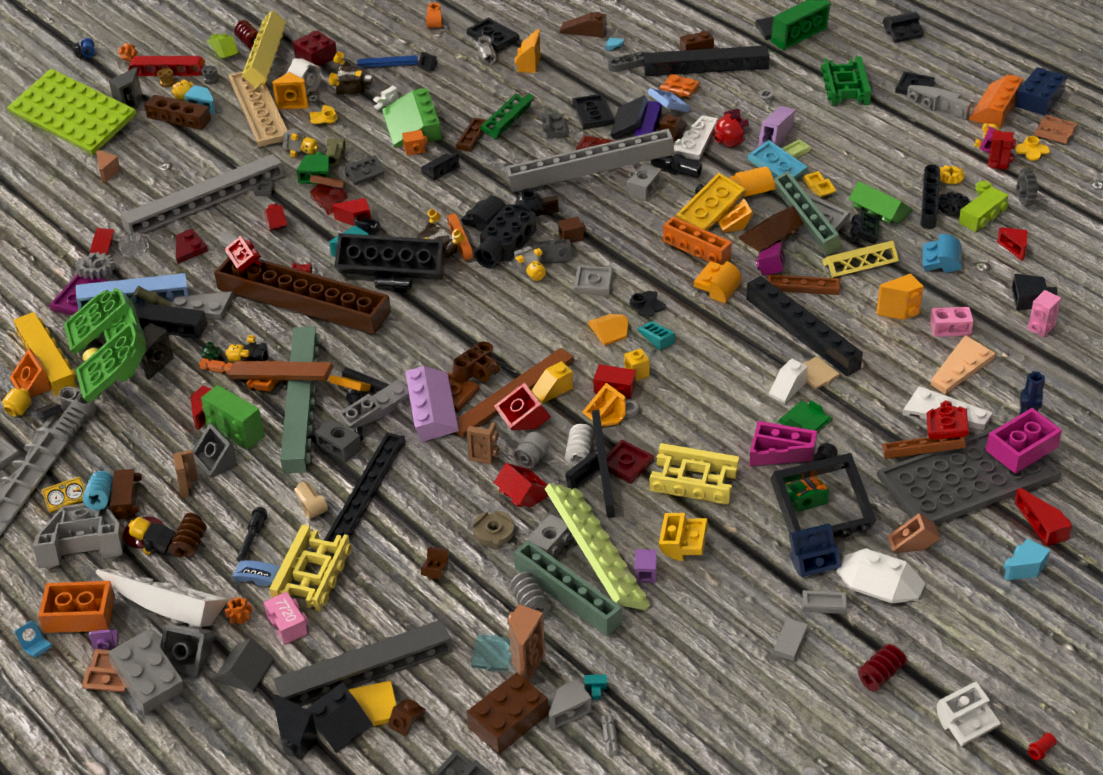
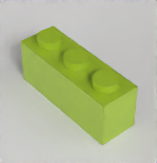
(983, 209)

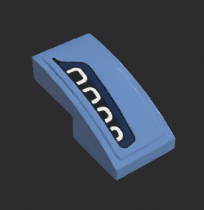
(259, 572)

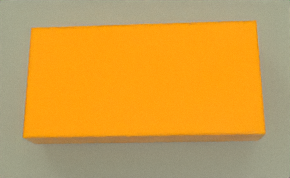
(349, 383)

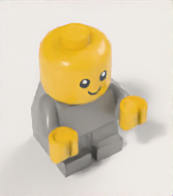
(299, 142)
(530, 263)

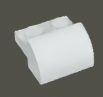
(967, 714)

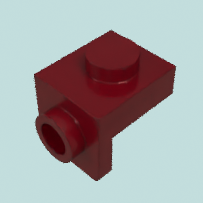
(736, 115)

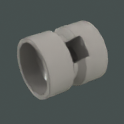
(531, 450)

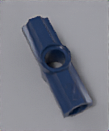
(1033, 392)

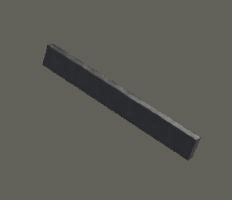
(366, 487)

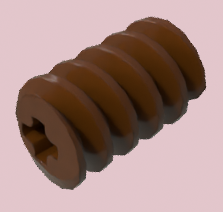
(188, 536)

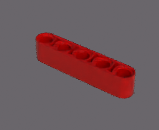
(178, 64)

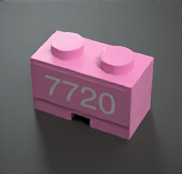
(285, 614)

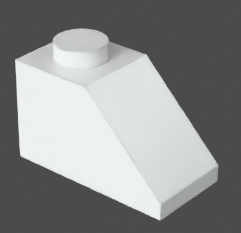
(789, 380)

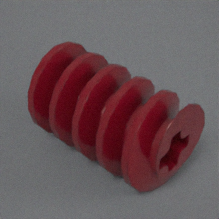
(245, 33)
(881, 667)

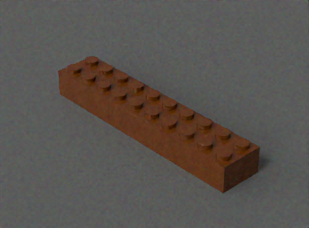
(306, 294)

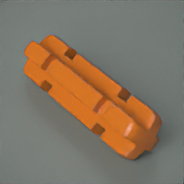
(214, 365)

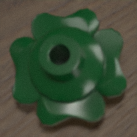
(210, 352)

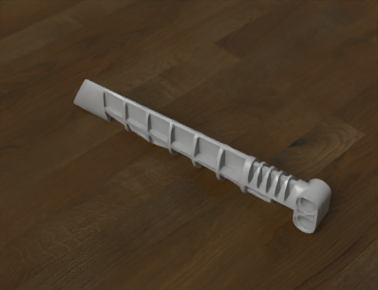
(42, 453)

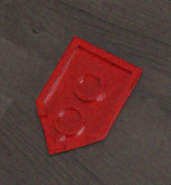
(947, 422)

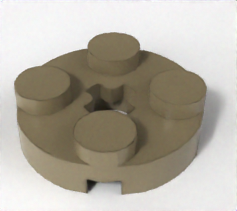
(493, 538)

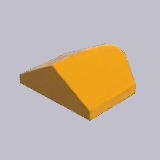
(736, 217)
(610, 328)
(610, 405)

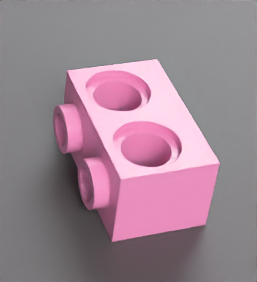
(1044, 313)
(951, 321)

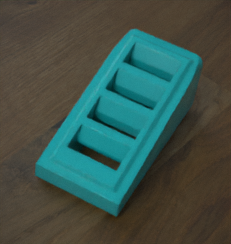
(654, 337)

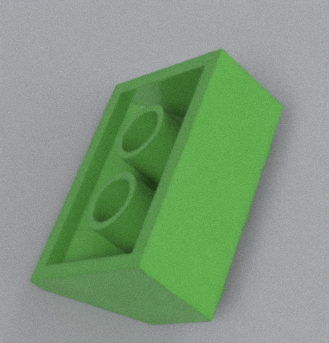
(879, 203)

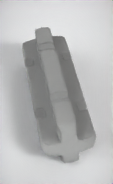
(609, 734)

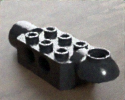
(509, 230)

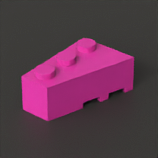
(781, 444)

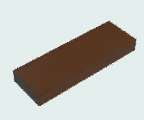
(471, 135)

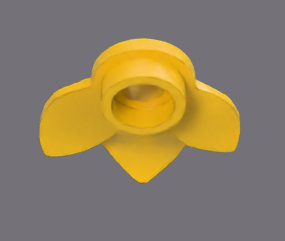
(327, 116)
(1032, 148)

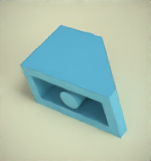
(200, 96)

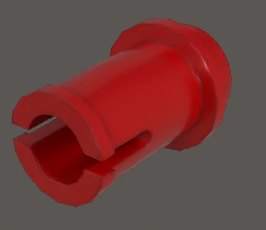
(1038, 749)

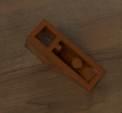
(587, 25)

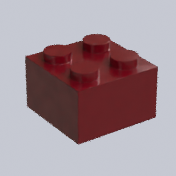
(315, 48)

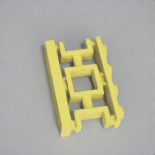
(694, 461)
(299, 557)

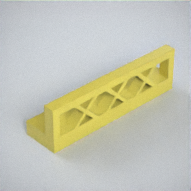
(857, 254)

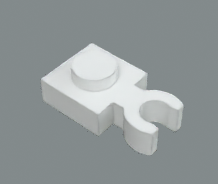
(388, 97)

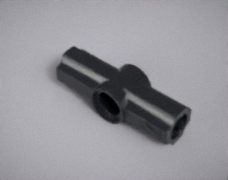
(678, 164)

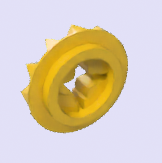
(957, 174)

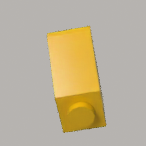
(553, 382)

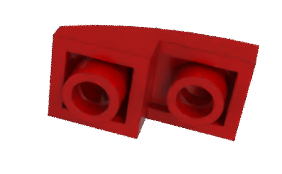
(102, 240)

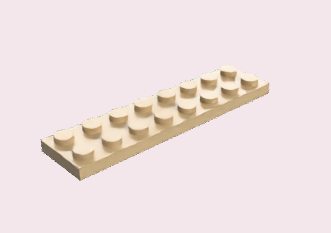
(259, 110)

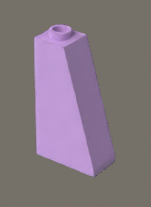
(777, 125)

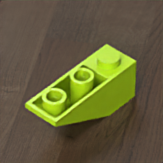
(223, 44)

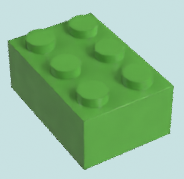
(233, 416)

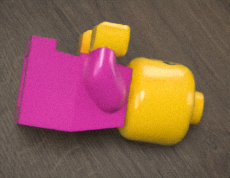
(987, 135)

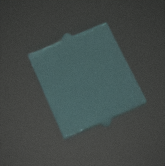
(491, 653)

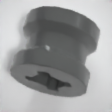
(210, 75)

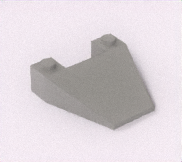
(75, 531)

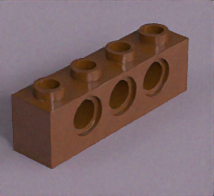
(177, 112)

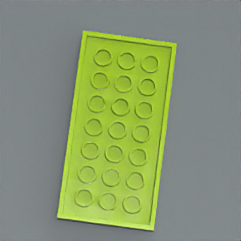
(72, 111)

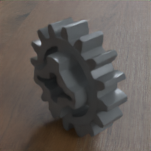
(1027, 187)

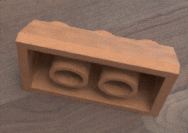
(526, 640)

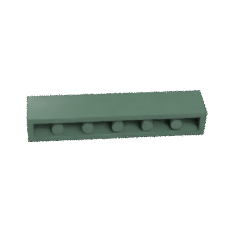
(811, 216)
(569, 588)

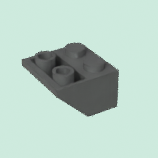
(127, 88)

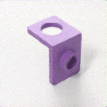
(104, 639)

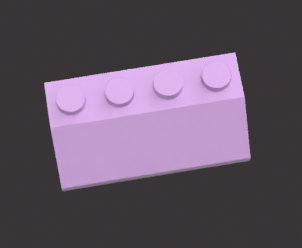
(431, 402)

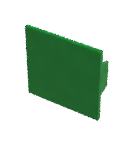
(806, 416)

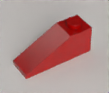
(1044, 518)

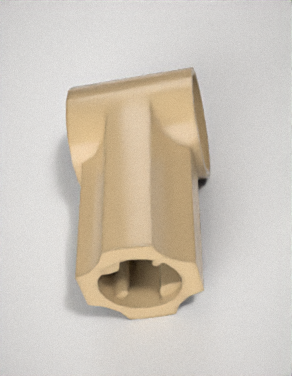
(311, 503)

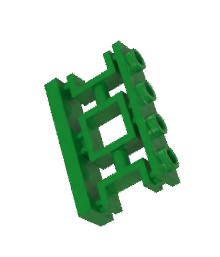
(845, 72)

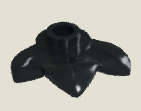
(646, 303)

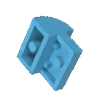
(944, 254)

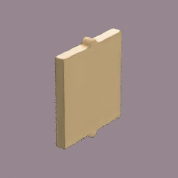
(819, 373)

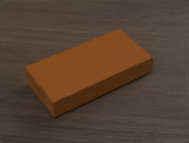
(327, 181)

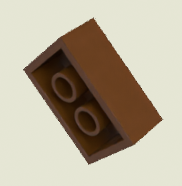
(507, 713)

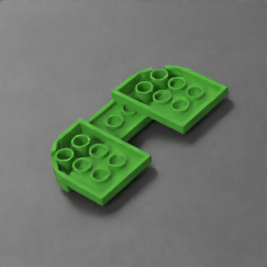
(125, 341)

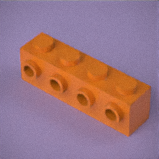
(696, 241)

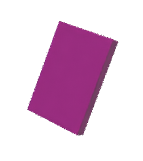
(66, 300)

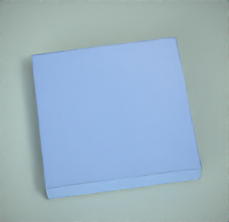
(669, 100)

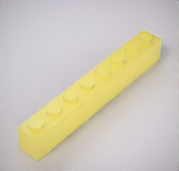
(264, 49)

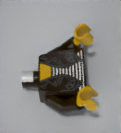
(348, 78)
(435, 231)

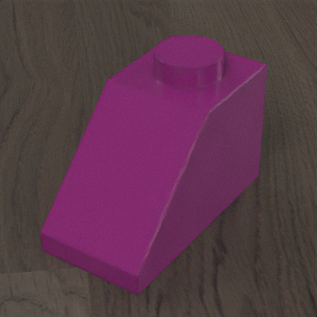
(771, 260)

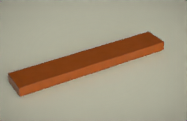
(280, 370)

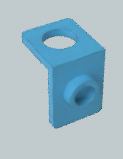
(35, 646)

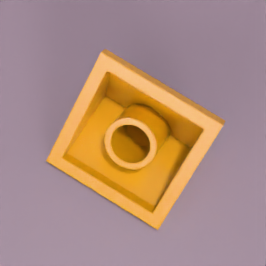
(290, 92)

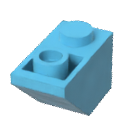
(1027, 561)

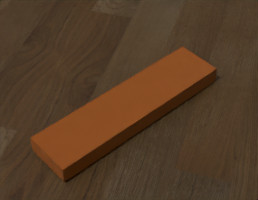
(805, 284)
(921, 446)

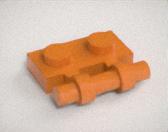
(680, 86)

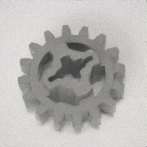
(95, 265)

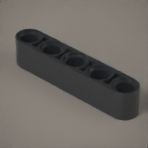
(930, 197)

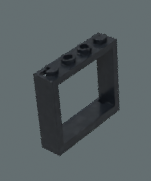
(816, 468)

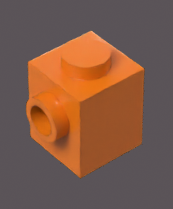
(414, 142)

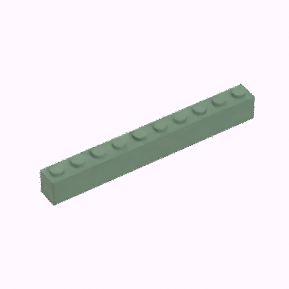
(299, 405)

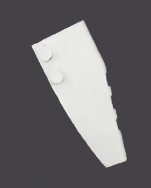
(179, 604)

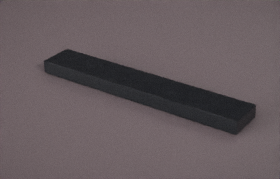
(603, 464)

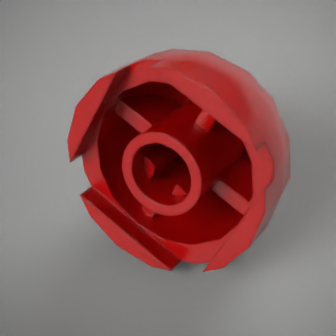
(728, 131)

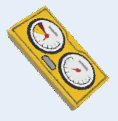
(64, 494)

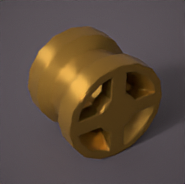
(166, 78)

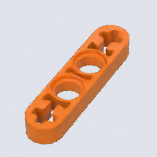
(464, 247)

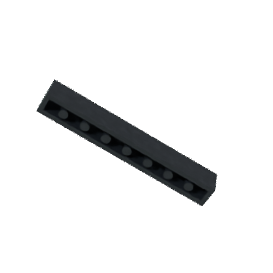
(706, 60)
(804, 326)

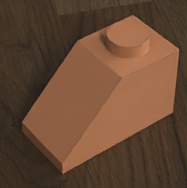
(914, 535)

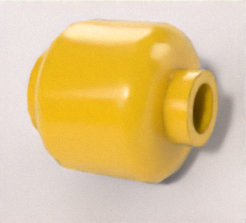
(17, 402)

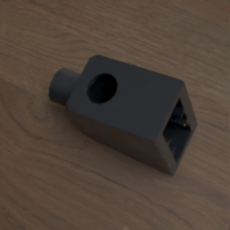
(1027, 289)

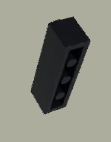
(173, 319)

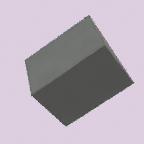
(214, 452)
(245, 666)

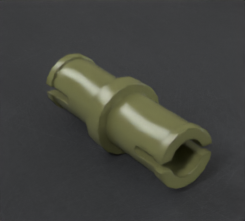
(151, 297)

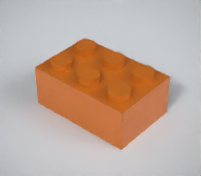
(76, 606)

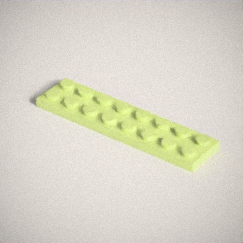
(597, 547)

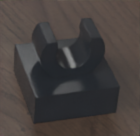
(427, 61)

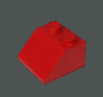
(522, 409)
(521, 485)

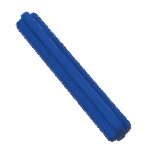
(387, 61)

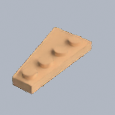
(961, 364)

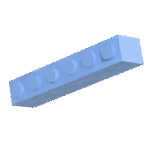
(166, 286)

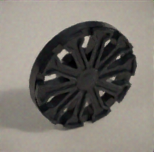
(952, 203)

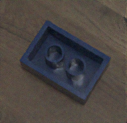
(1041, 91)

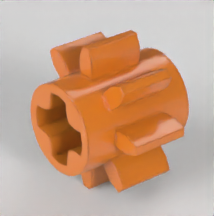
(127, 52)
(238, 610)

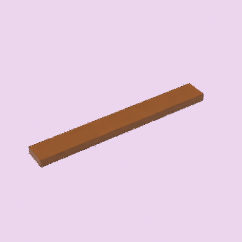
(485, 410)

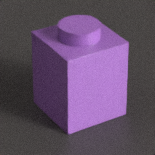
(645, 565)

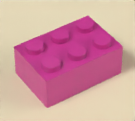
(1023, 440)

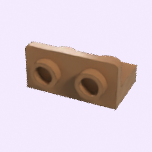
(482, 444)
(185, 471)

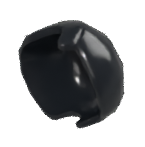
(370, 226)

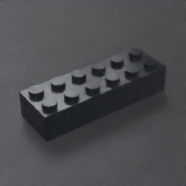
(390, 256)

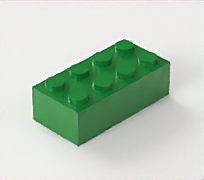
(800, 23)

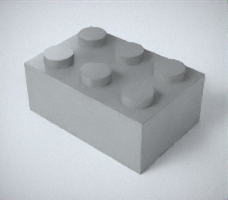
(146, 671)

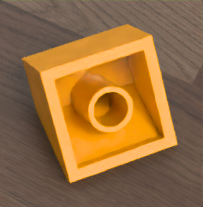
(529, 54)
(900, 298)

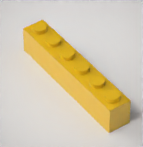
(39, 339)

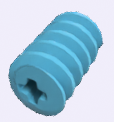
(98, 490)

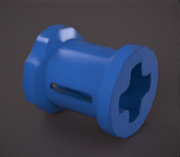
(87, 47)

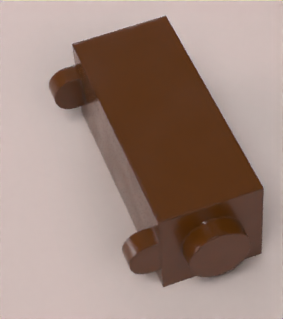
(125, 493)

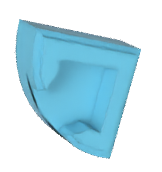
(613, 43)

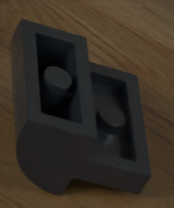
(903, 26)
(483, 212)

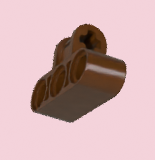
(475, 363)

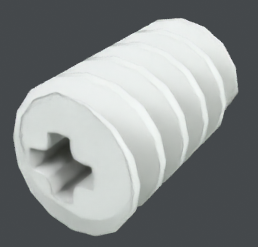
(579, 443)

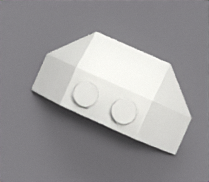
(880, 576)

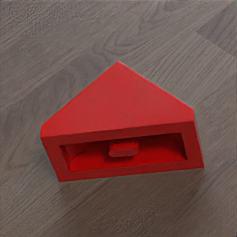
(1013, 240)

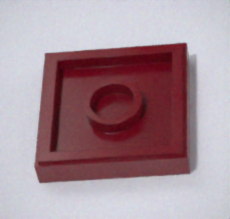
(628, 461)

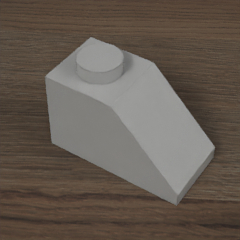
(569, 704)

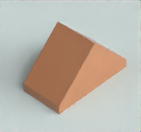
(108, 165)

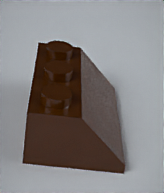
(772, 229)

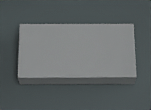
(825, 602)
(790, 639)

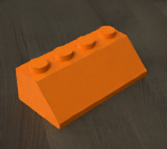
(997, 101)

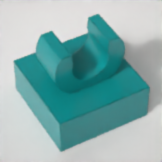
(595, 684)

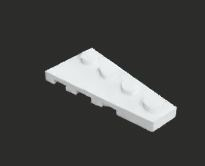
(696, 139)
(925, 400)

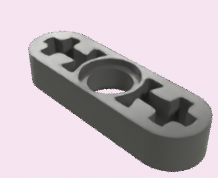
(622, 63)

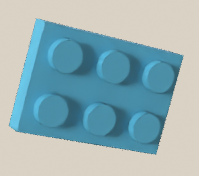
(776, 160)

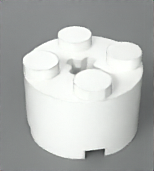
(306, 71)

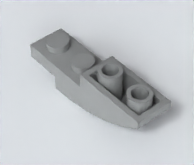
(937, 98)
(374, 407)

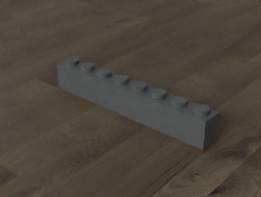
(365, 663)

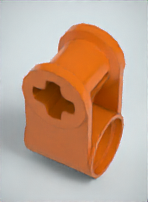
(434, 16)

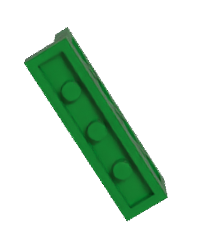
(508, 118)

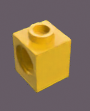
(638, 361)

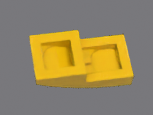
(819, 185)

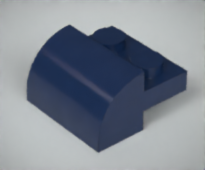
(814, 550)

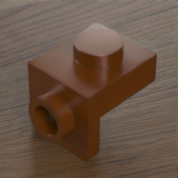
(436, 563)
(404, 715)

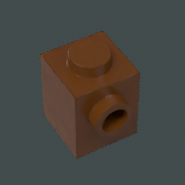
(571, 229)

